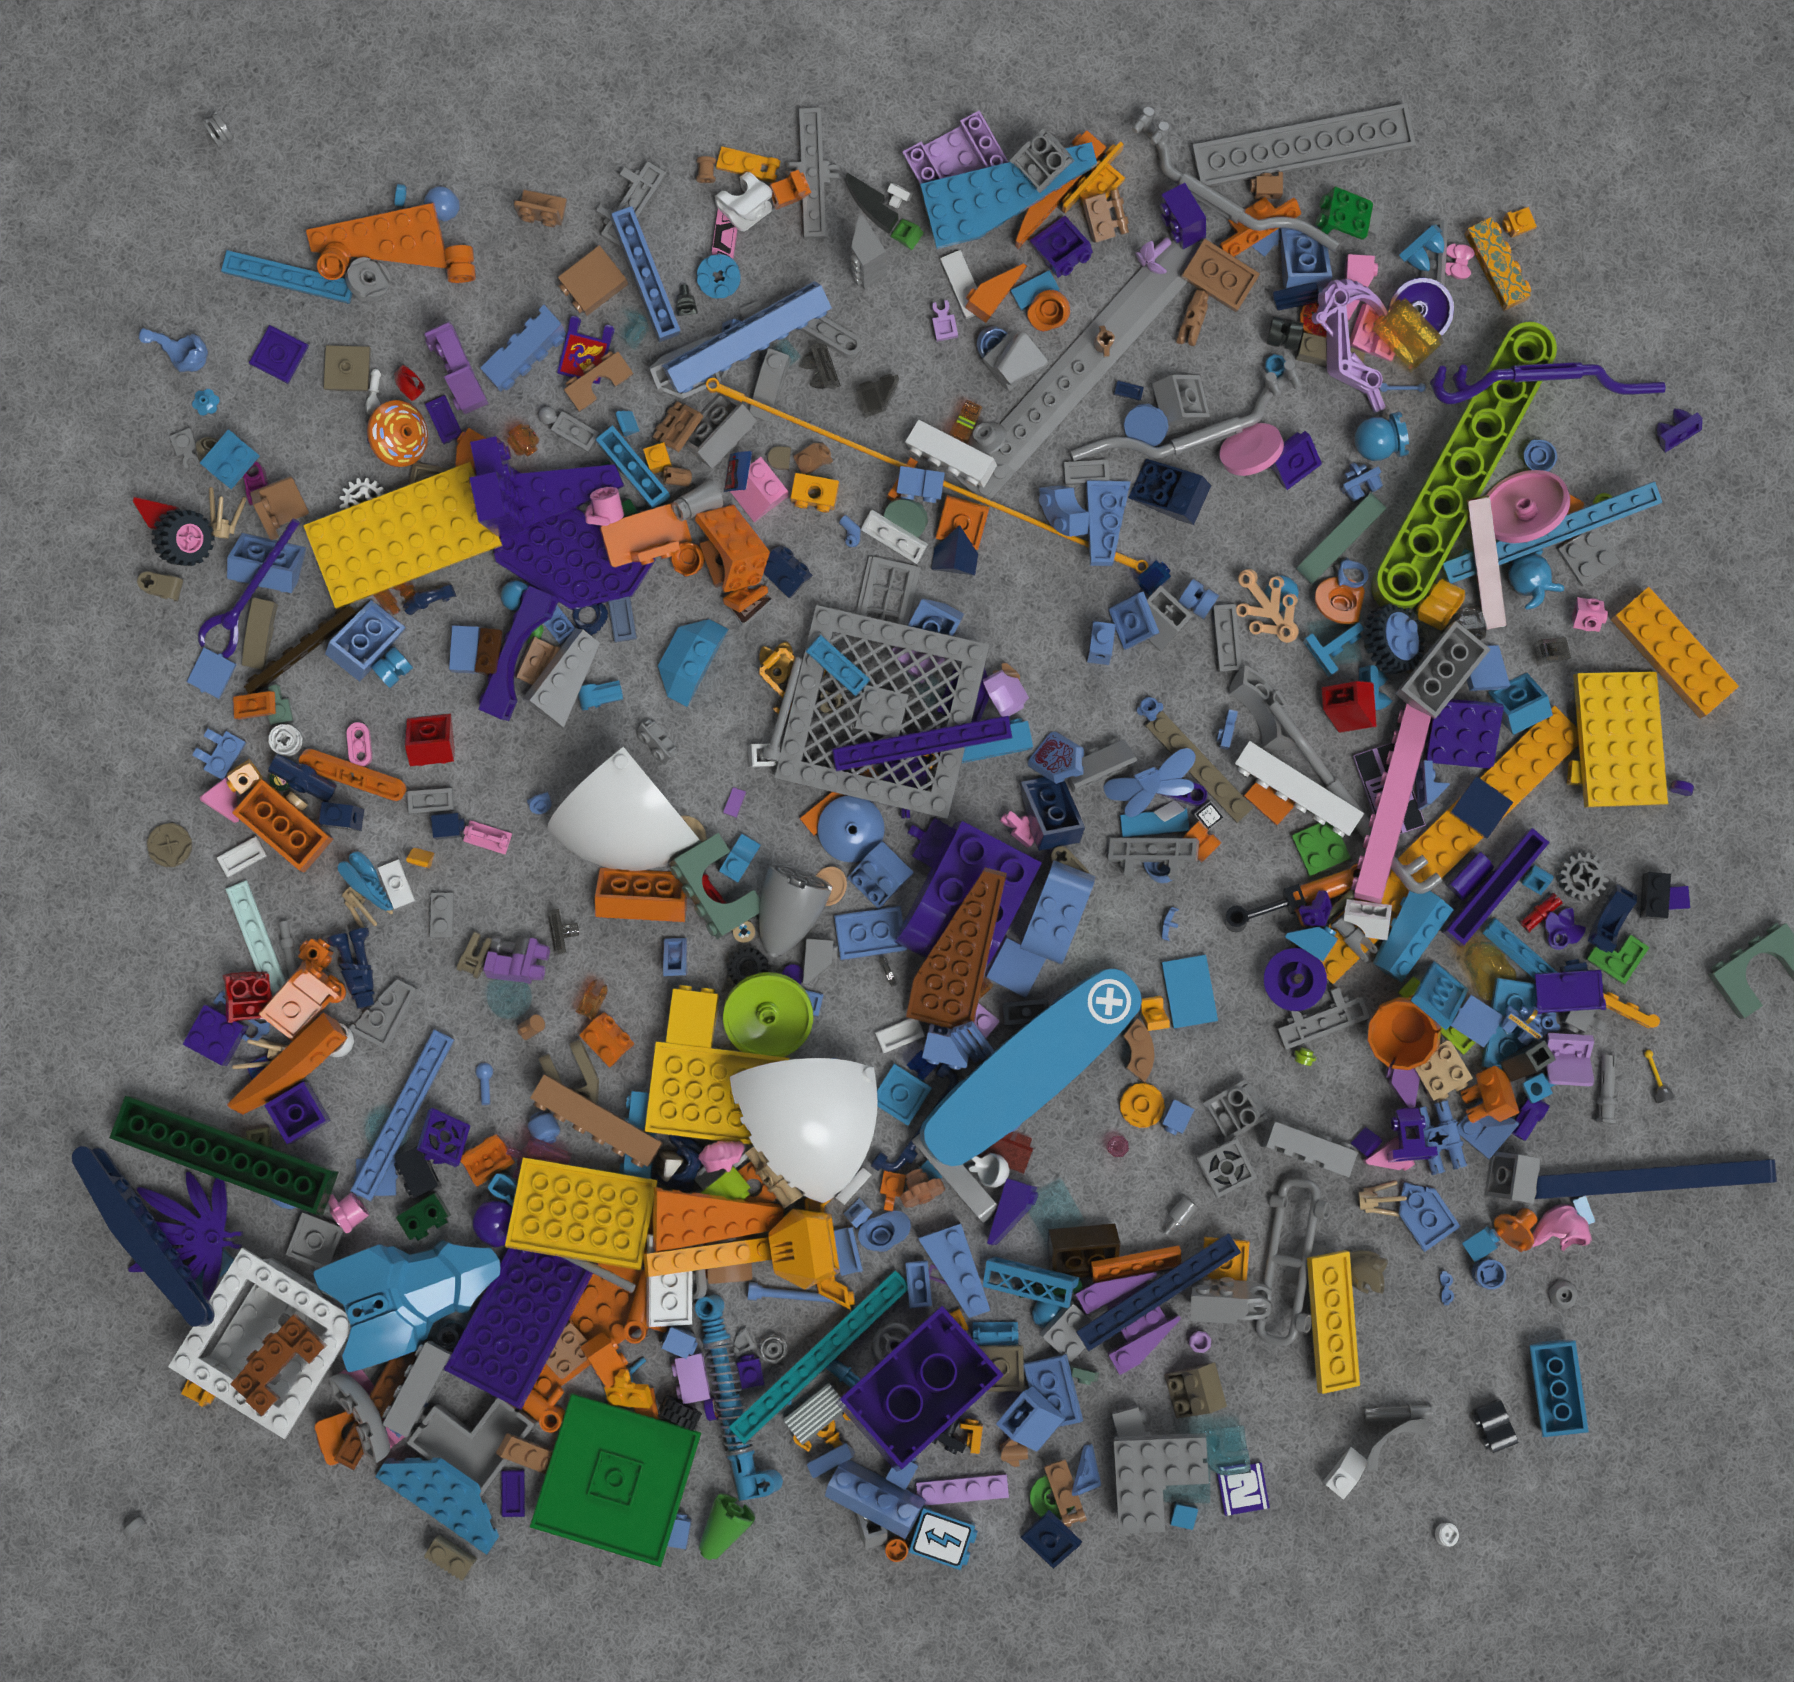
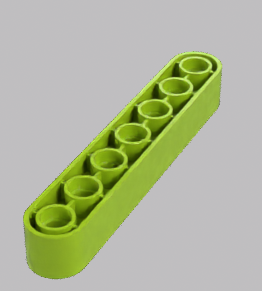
(1446, 483)

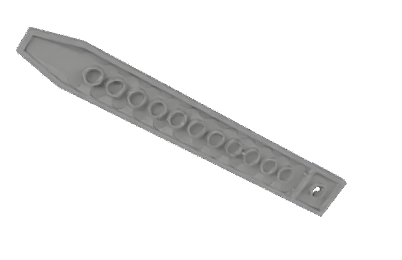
(1084, 366)

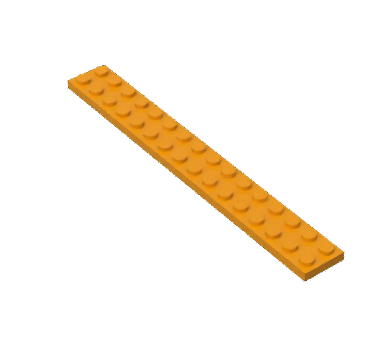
(1451, 839)

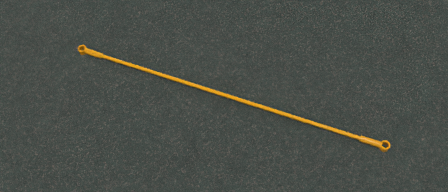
(741, 397)

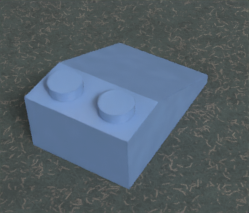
(1303, 260)
(364, 640)

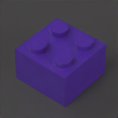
(1183, 216)
(214, 1036)
(297, 1112)

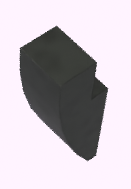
(872, 203)

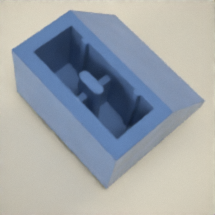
(880, 874)
(944, 1048)
(1031, 1420)

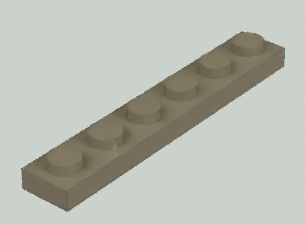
(1202, 770)

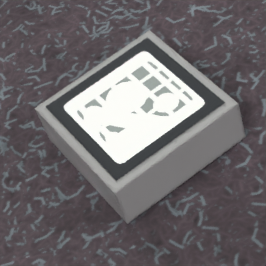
(1209, 815)

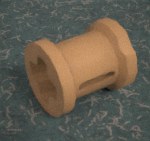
(705, 169)

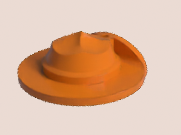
(1338, 602)

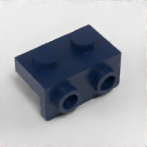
(786, 571)

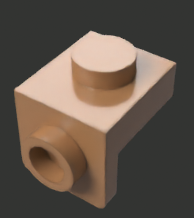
(813, 458)

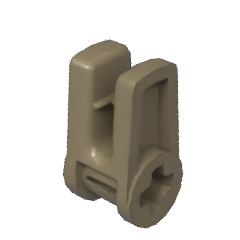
(1070, 859)
(468, 956)

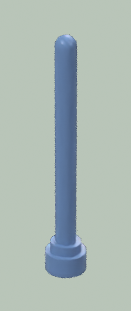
(756, 1292)

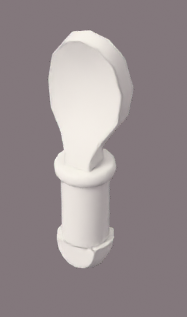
(372, 401)

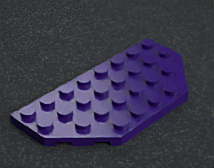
(569, 562)

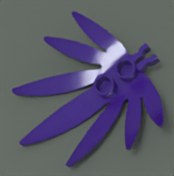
(199, 1236)

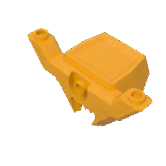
(806, 1252)

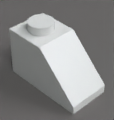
(1346, 1473)

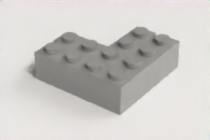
(469, 1449)
(1146, 1466)

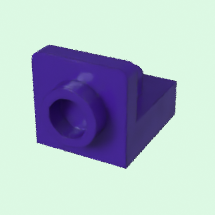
(1319, 911)
(750, 1371)

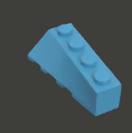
(1411, 933)

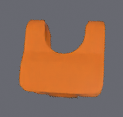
(330, 1435)

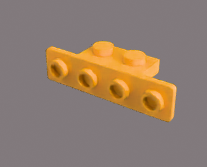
(1101, 180)

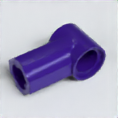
(1528, 1117)

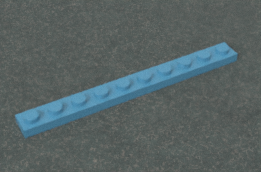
(1572, 525)

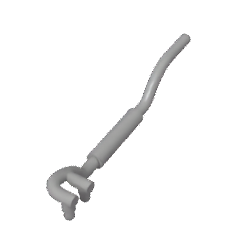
(1213, 198)
(1336, 787)

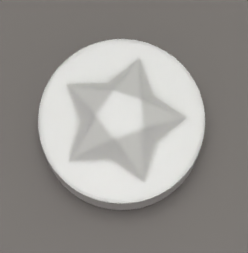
(1446, 1534)

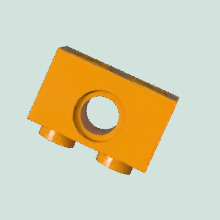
(805, 483)

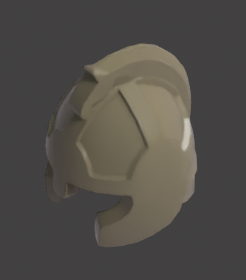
(1367, 1269)

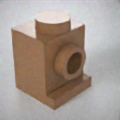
(1267, 186)

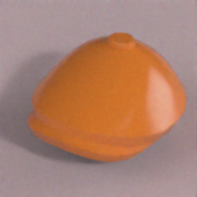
(1048, 310)

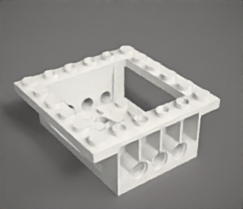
(275, 1293)

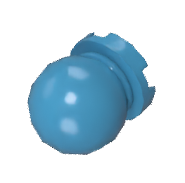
(1380, 437)

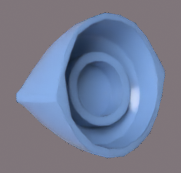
(1540, 455)

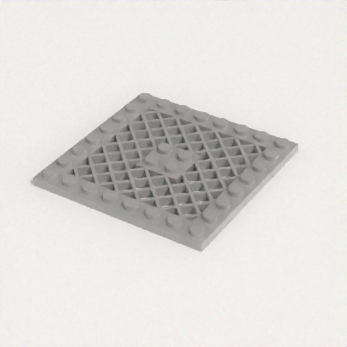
(881, 711)

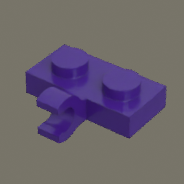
(930, 842)

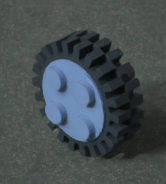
(1393, 639)

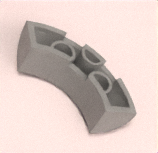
(1257, 696)
(357, 1401)

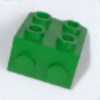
(1344, 213)

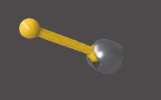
(1662, 1093)

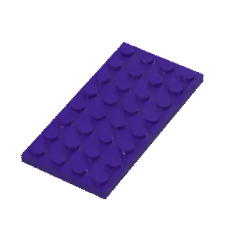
(518, 1324)

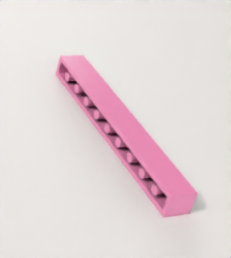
(1391, 805)

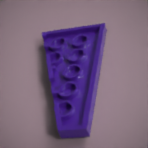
(558, 491)

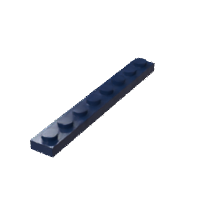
(1158, 1292)

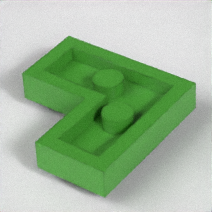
(1622, 963)

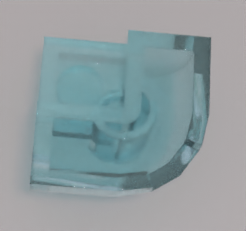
(1227, 1450)

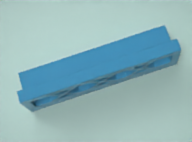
(1034, 1274)

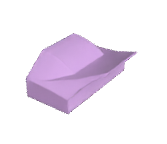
(1005, 693)

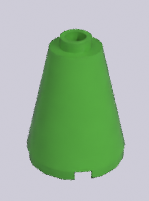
(724, 1526)

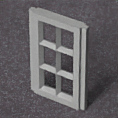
(907, 593)

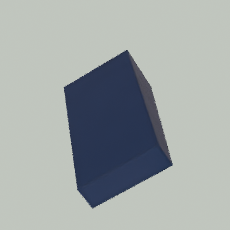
(1128, 390)

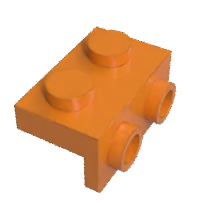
(606, 1039)
(486, 1159)

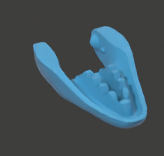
(364, 880)

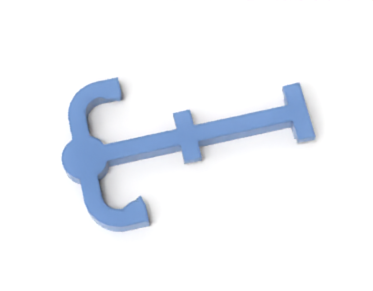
(263, 1029)

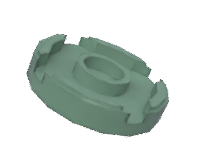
(907, 515)

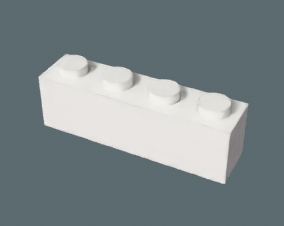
(951, 454)

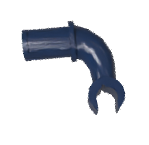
(423, 599)

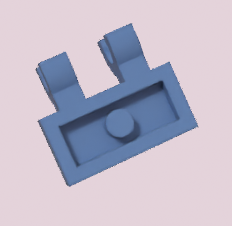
(224, 755)

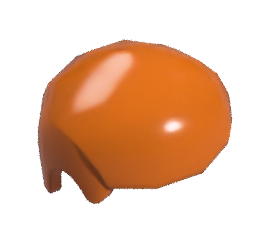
(691, 554)

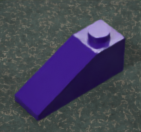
(1013, 1205)

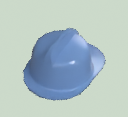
(884, 1231)

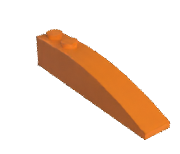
(1040, 211)
(291, 1064)

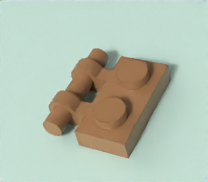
(1099, 216)
(677, 426)

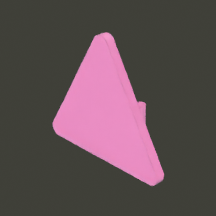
(221, 800)

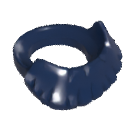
(601, 613)

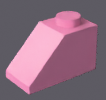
(1380, 1158)

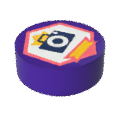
(710, 1409)

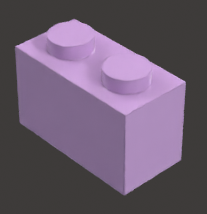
(692, 1378)

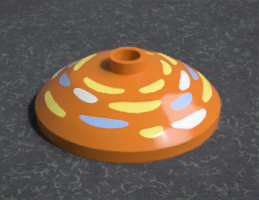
(387, 433)

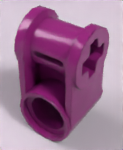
(256, 482)

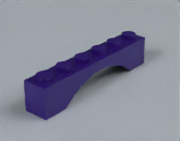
(500, 694)

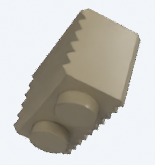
(450, 1557)

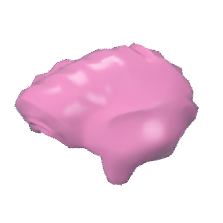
(721, 1155)

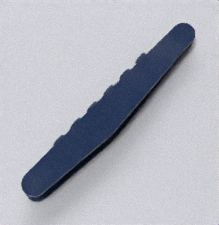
(140, 1234)

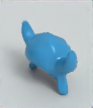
(1532, 577)

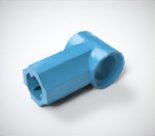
(596, 695)

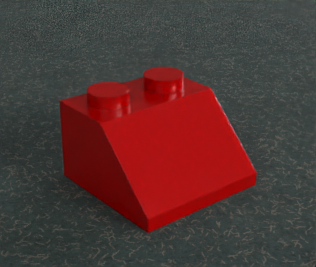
(429, 740)

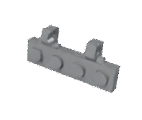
(641, 190)
(1171, 851)
(1339, 1015)

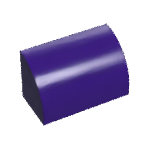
(1470, 876)

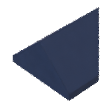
(955, 554)

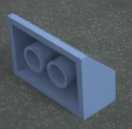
(250, 554)

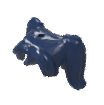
(686, 1173)

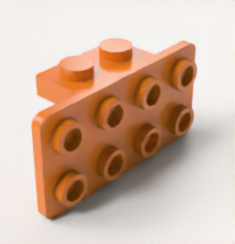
(644, 536)

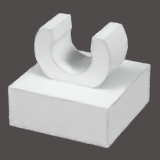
(899, 194)

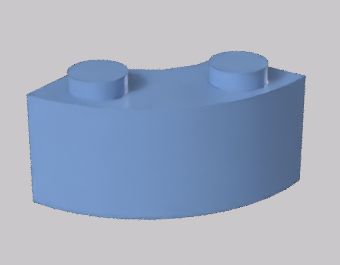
(1063, 510)

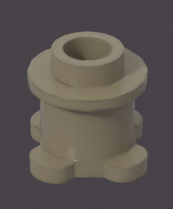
(839, 703)

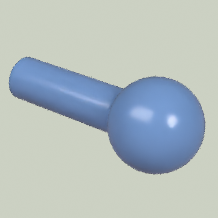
(484, 1072)

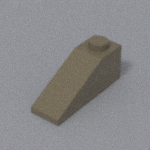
(1314, 350)

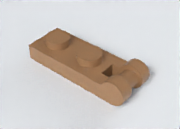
(1062, 1486)

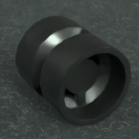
(1292, 335)

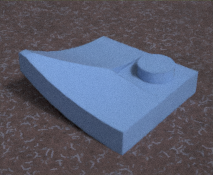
(1487, 1133)

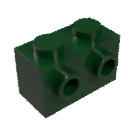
(423, 1217)

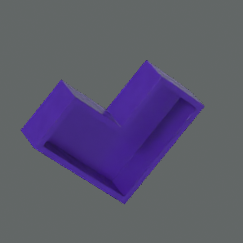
(494, 487)

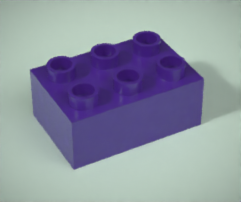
(919, 1389)

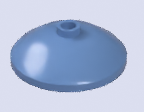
(837, 819)

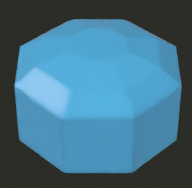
(1275, 364)

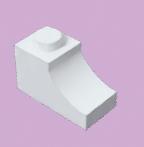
(1370, 917)

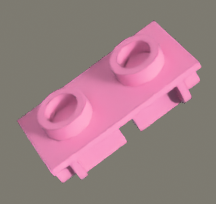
(487, 837)

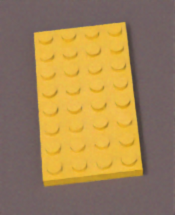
(399, 536)

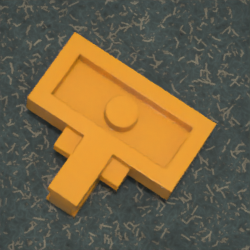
(627, 1393)

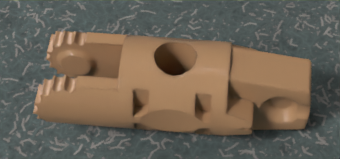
(1193, 318)

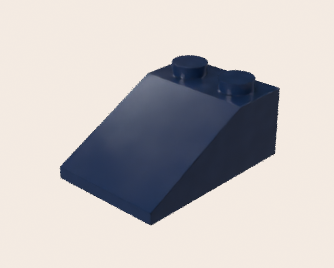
(1051, 813)

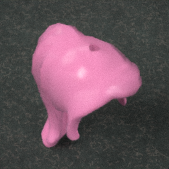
(1563, 1223)

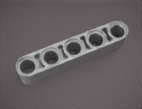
(964, 1185)

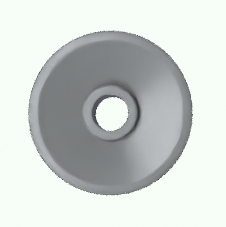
(988, 437)

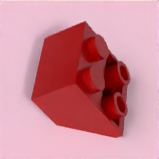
(1350, 705)

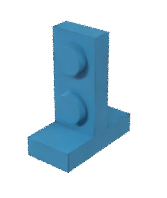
(1322, 654)

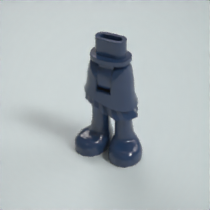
(360, 976)

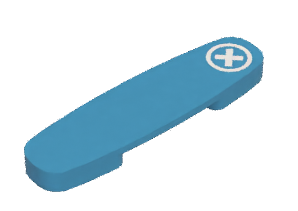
(1030, 1067)

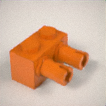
(1496, 1093)

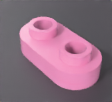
(359, 745)

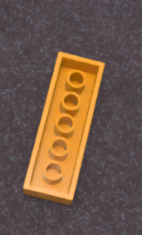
(1674, 653)

